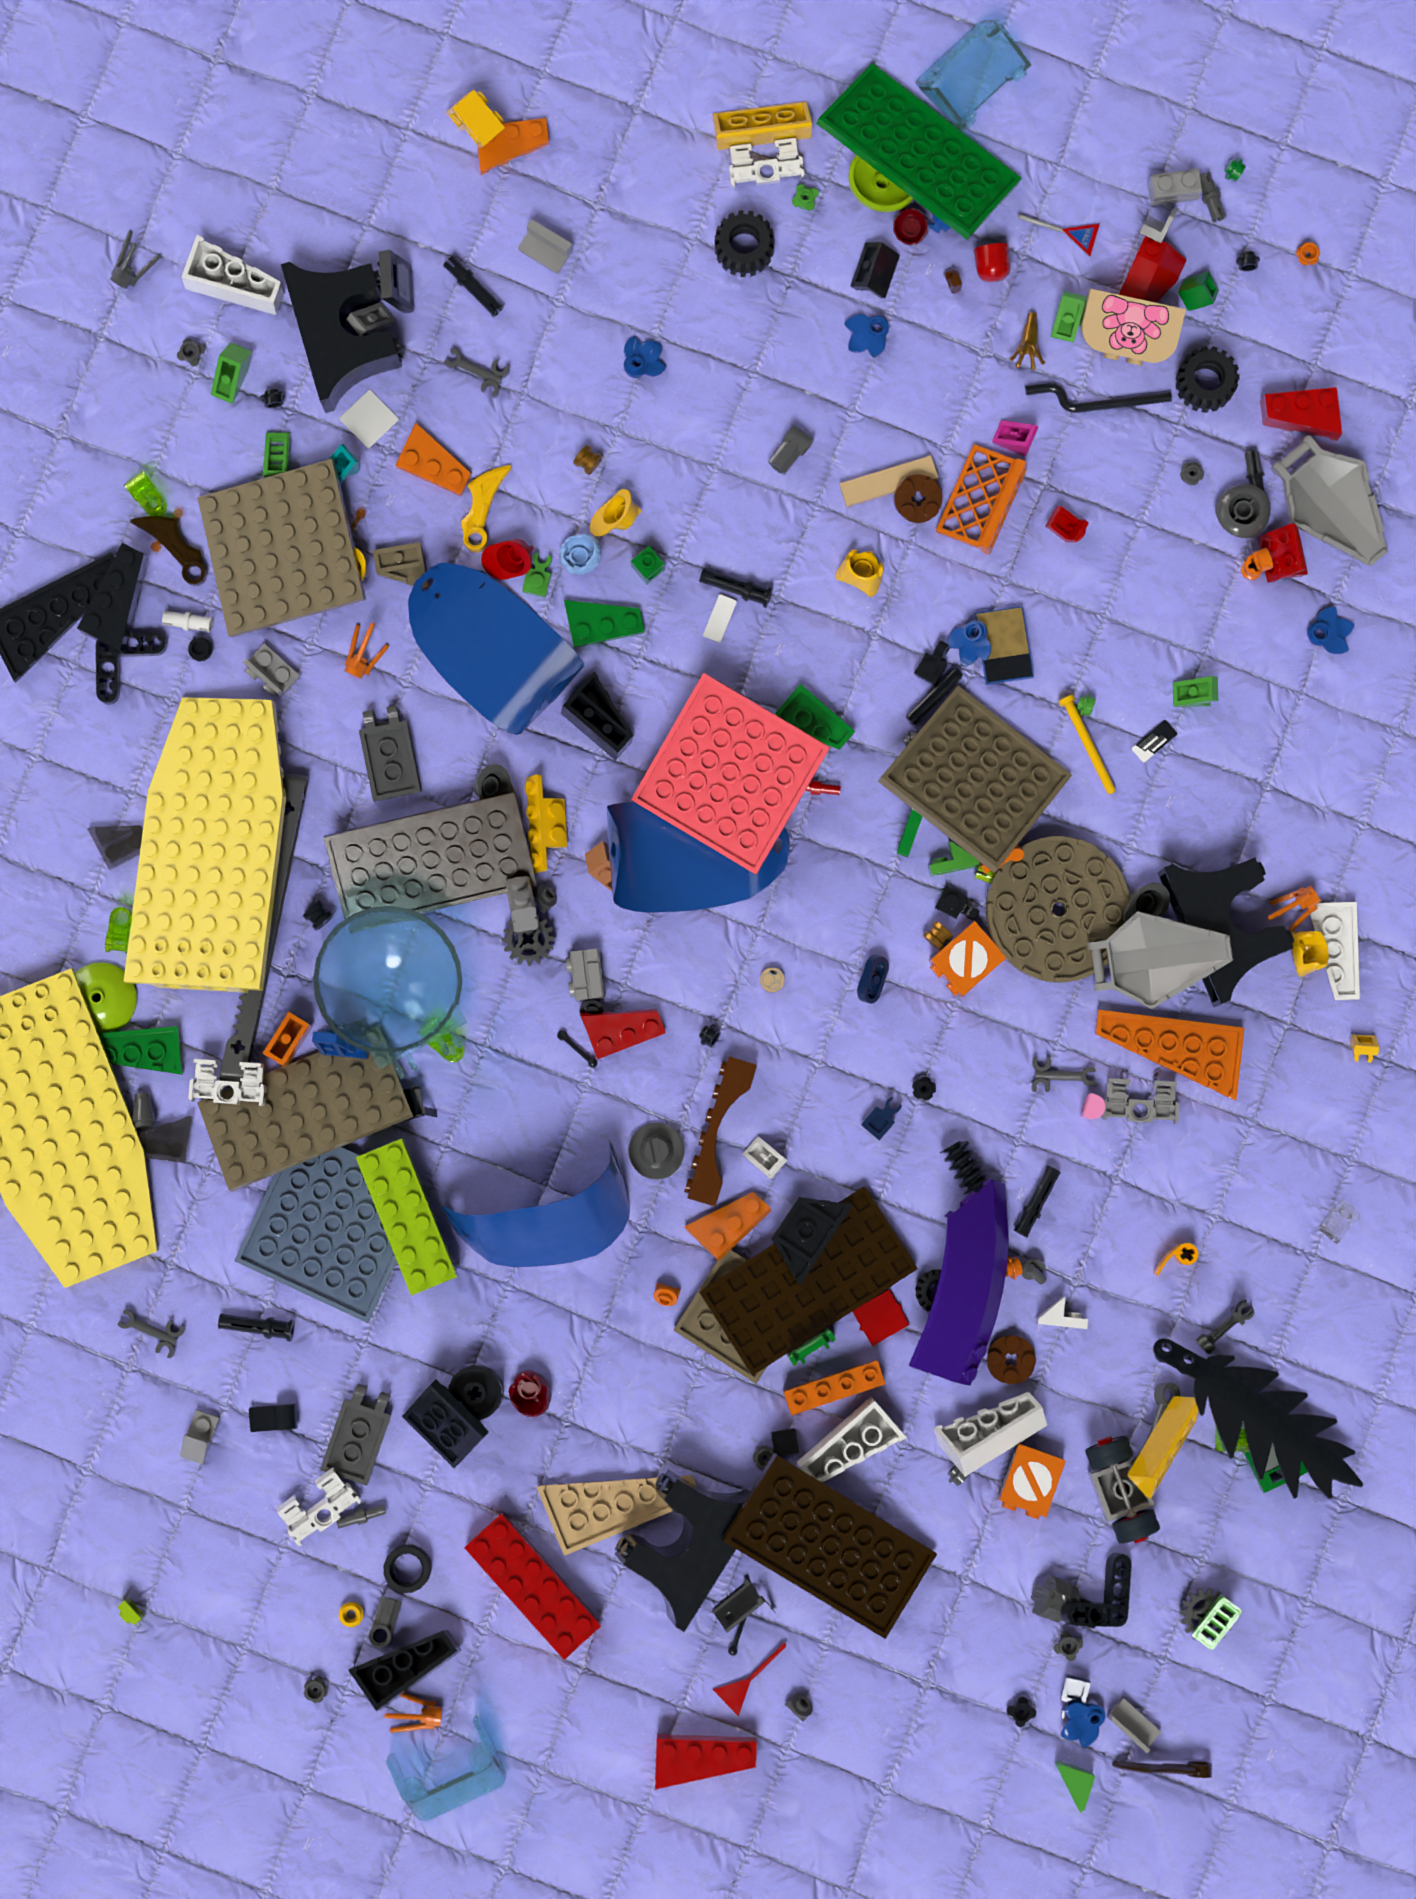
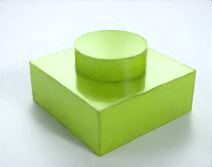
(130, 1612)

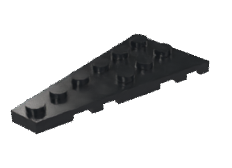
(44, 616)

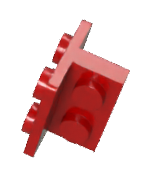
(1286, 553)

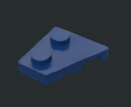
(332, 1045)

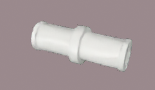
(187, 621)

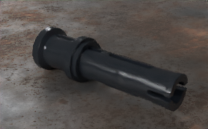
(747, 590)
(268, 1327)

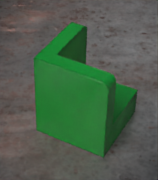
(1198, 291)

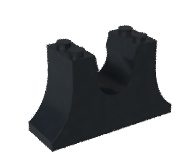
(321, 311)
(1205, 902)
(693, 1562)

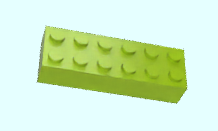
(407, 1217)

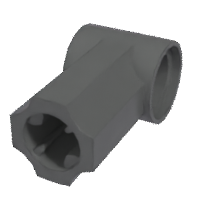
(794, 444)
(385, 1619)

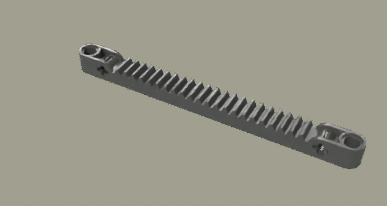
(296, 791)

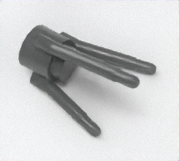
(121, 273)

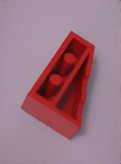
(1304, 411)

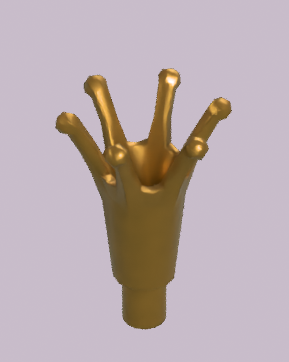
(1029, 342)

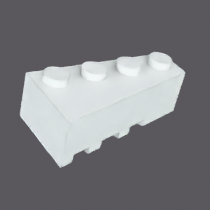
(230, 279)
(990, 1433)
(851, 1442)

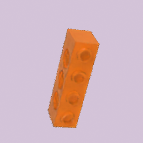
(834, 1387)

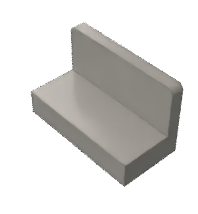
(1156, 229)
(545, 247)
(1134, 1724)

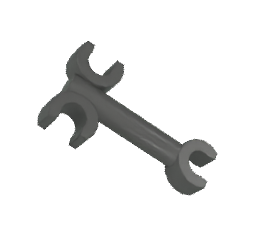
(492, 378)
(1042, 1075)
(169, 1337)

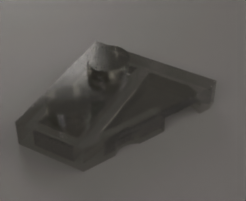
(117, 843)
(168, 1141)

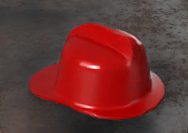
(507, 559)

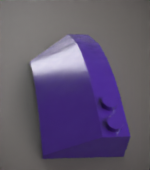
(967, 1288)

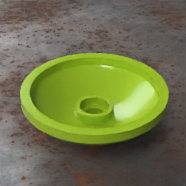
(863, 184)
(117, 997)

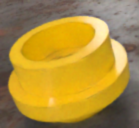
(345, 1620)

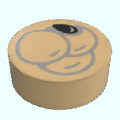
(772, 980)

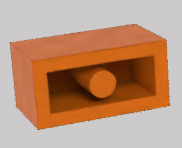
(287, 1039)

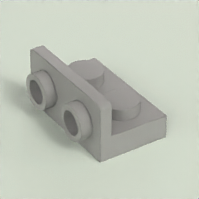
(271, 670)

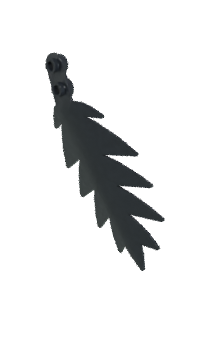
(1237, 1400)

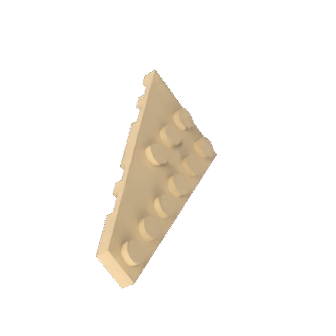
(600, 1509)

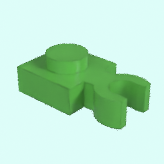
(538, 580)

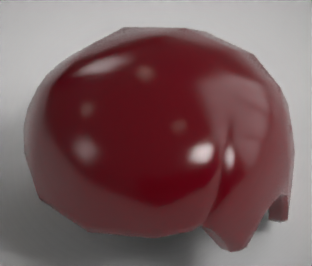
(911, 226)

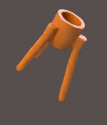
(355, 663)
(1304, 898)
(429, 1717)

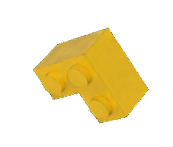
(476, 118)

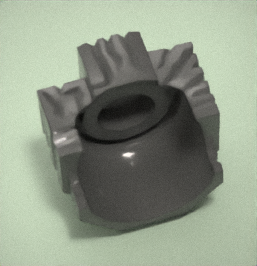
(1052, 1597)

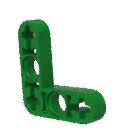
(909, 834)

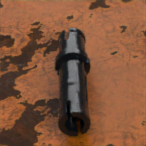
(473, 286)
(1037, 1201)

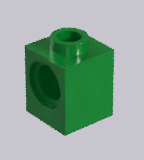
(647, 565)

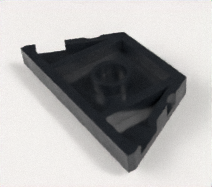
(807, 1233)

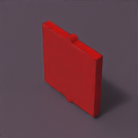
(880, 1317)

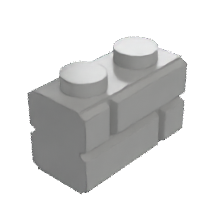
(1174, 187)
(521, 904)
(586, 975)

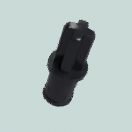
(1254, 469)

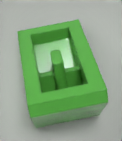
(1078, 1782)

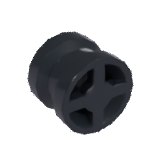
(318, 915)

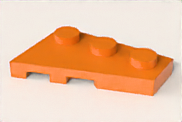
(513, 141)

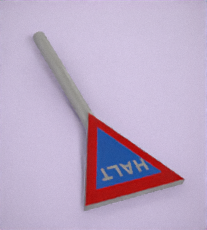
(1082, 236)

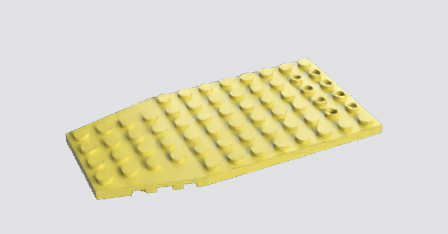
(210, 850)
(67, 1136)

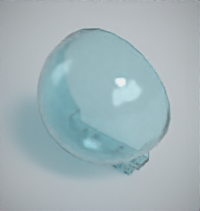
(389, 984)

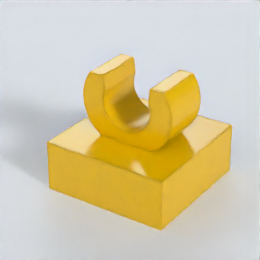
(1364, 1045)

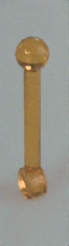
(360, 514)
(156, 546)

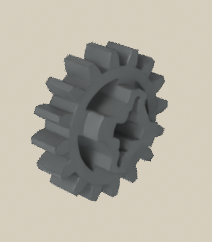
(536, 946)
(1207, 1601)

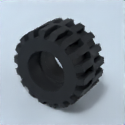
(749, 225)
(1217, 363)

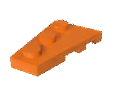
(432, 463)
(728, 1225)

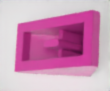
(1015, 436)

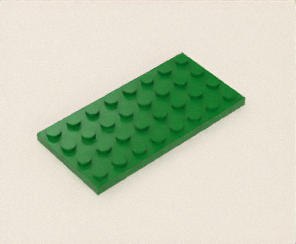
(919, 151)

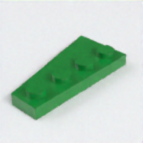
(145, 1049)

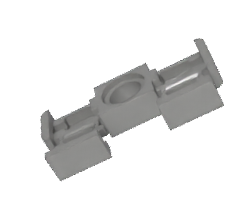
(1162, 1109)

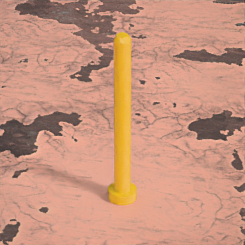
(1068, 703)

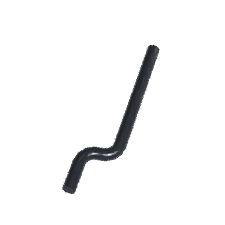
(1096, 405)

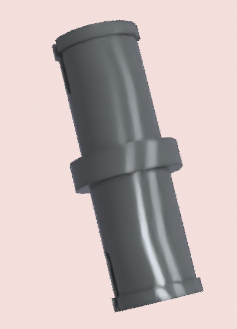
(1211, 198)

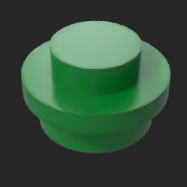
(1234, 169)

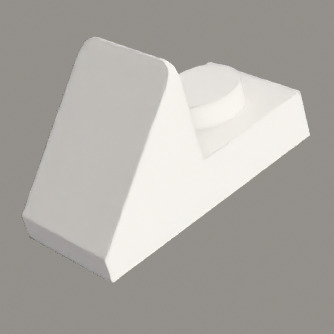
(1055, 1316)

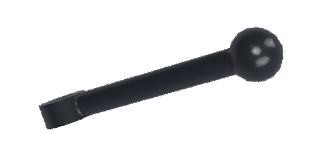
(562, 1035)
(733, 1649)

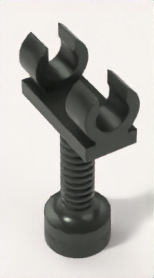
(1207, 1342)

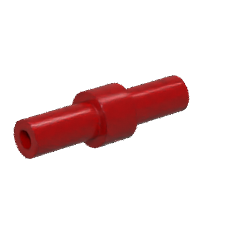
(816, 787)

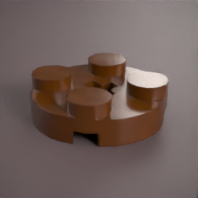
(907, 489)
(1013, 1345)

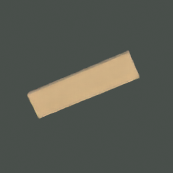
(885, 481)

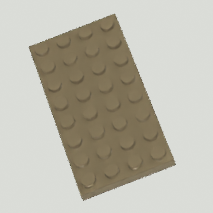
(306, 1113)

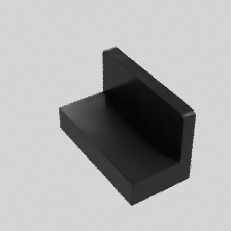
(875, 269)

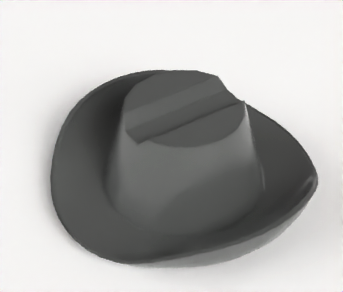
(1243, 510)
(656, 1151)

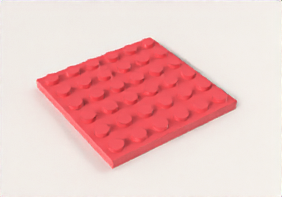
(730, 773)

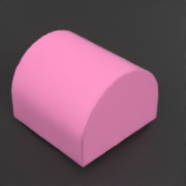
(1093, 1107)

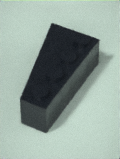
(114, 603)
(400, 1670)

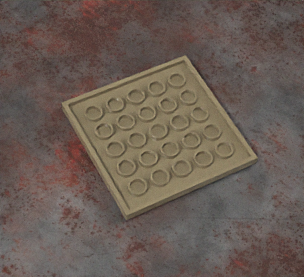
(281, 548)
(975, 778)

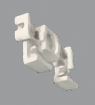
(746, 172)
(207, 1088)
(339, 1500)

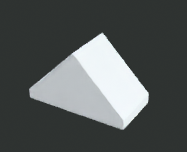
(764, 1157)

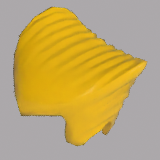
(861, 571)
(1309, 952)

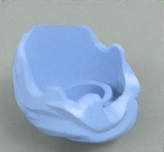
(580, 554)

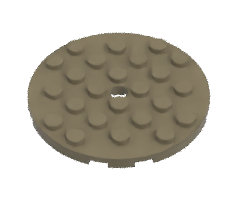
(1023, 901)

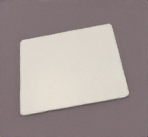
(369, 419)

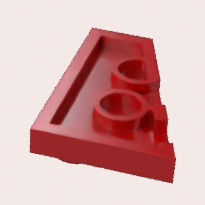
(621, 1030)

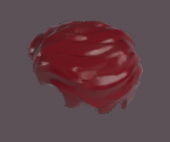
(530, 1393)

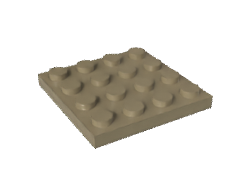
(703, 1330)

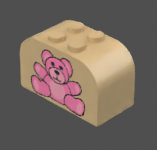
(1130, 327)

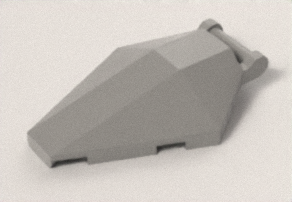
(1333, 501)
(1158, 957)

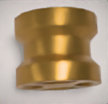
(587, 459)
(937, 935)

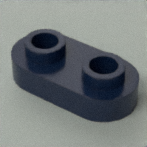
(873, 979)

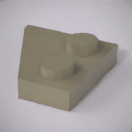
(401, 563)

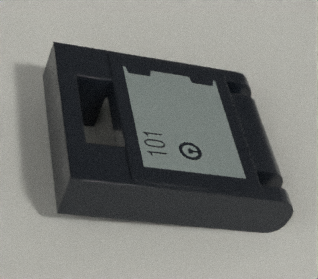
(395, 281)

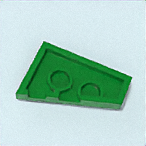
(601, 623)
(815, 718)

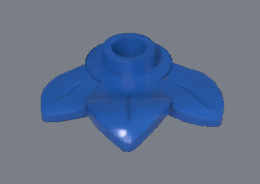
(864, 336)
(645, 355)
(1333, 631)
(970, 646)
(1081, 1725)

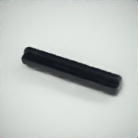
(934, 696)

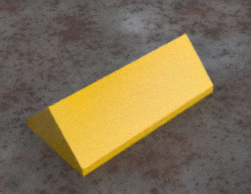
(762, 125)
(1164, 1444)

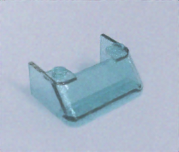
(485, 1777)

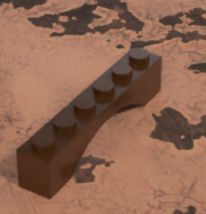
(735, 1082)

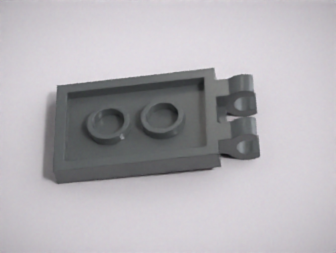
(389, 756)
(357, 1436)

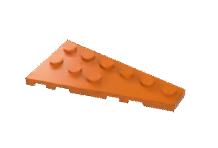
(1192, 1049)

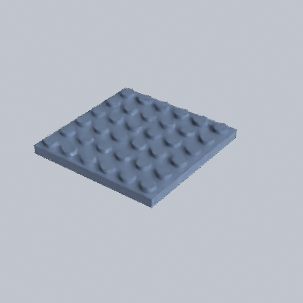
(322, 1235)

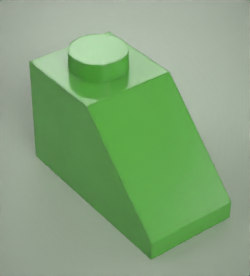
(230, 372)

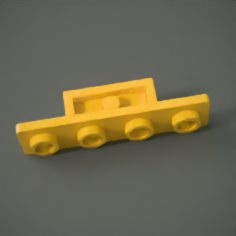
(546, 823)

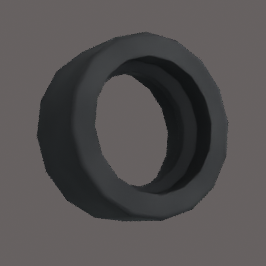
(390, 1578)

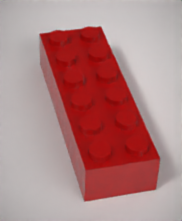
(533, 1585)

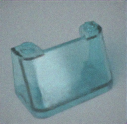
(973, 72)

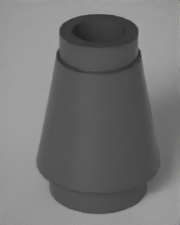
(143, 1113)

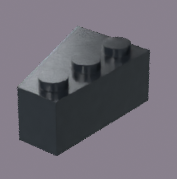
(598, 718)

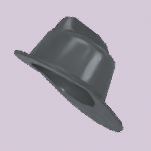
(492, 781)
(1150, 899)

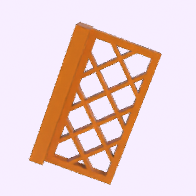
(1000, 508)

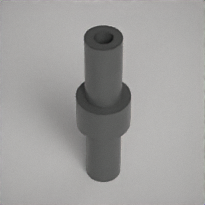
(361, 1516)

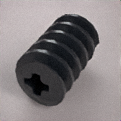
(965, 1166)

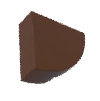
(953, 280)

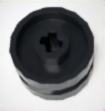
(488, 1383)

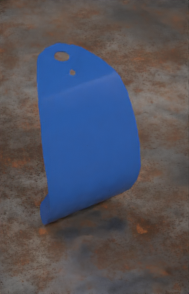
(490, 645)
(670, 871)
(553, 1231)

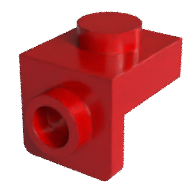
(1066, 525)

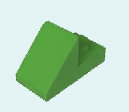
(1068, 316)
(1195, 692)
(959, 861)

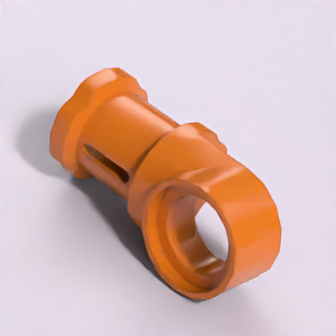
(1260, 559)

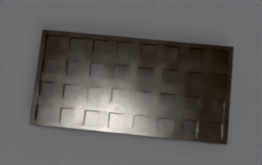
(772, 1314)

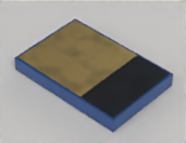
(1009, 646)

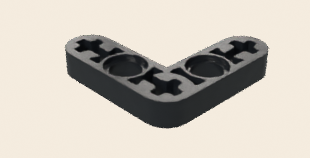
(113, 656)
(1105, 1608)

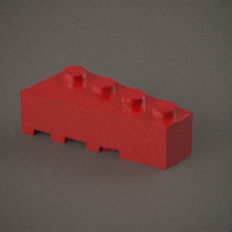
(697, 1757)

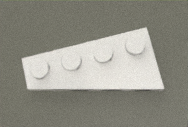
(1340, 928)

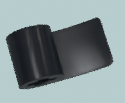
(273, 1418)

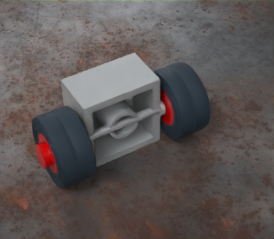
(1118, 1493)

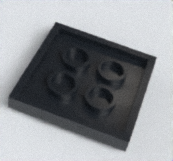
(445, 1423)

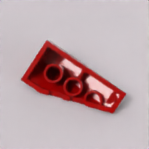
(1153, 271)

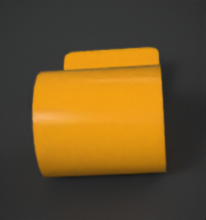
(1175, 1253)

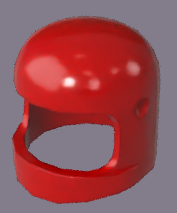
(992, 262)

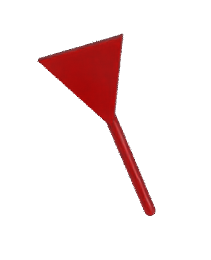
(735, 1693)

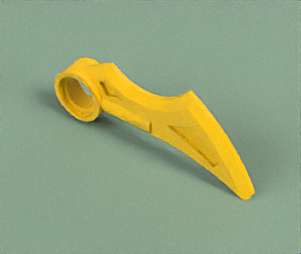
(483, 491)

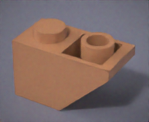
(599, 864)

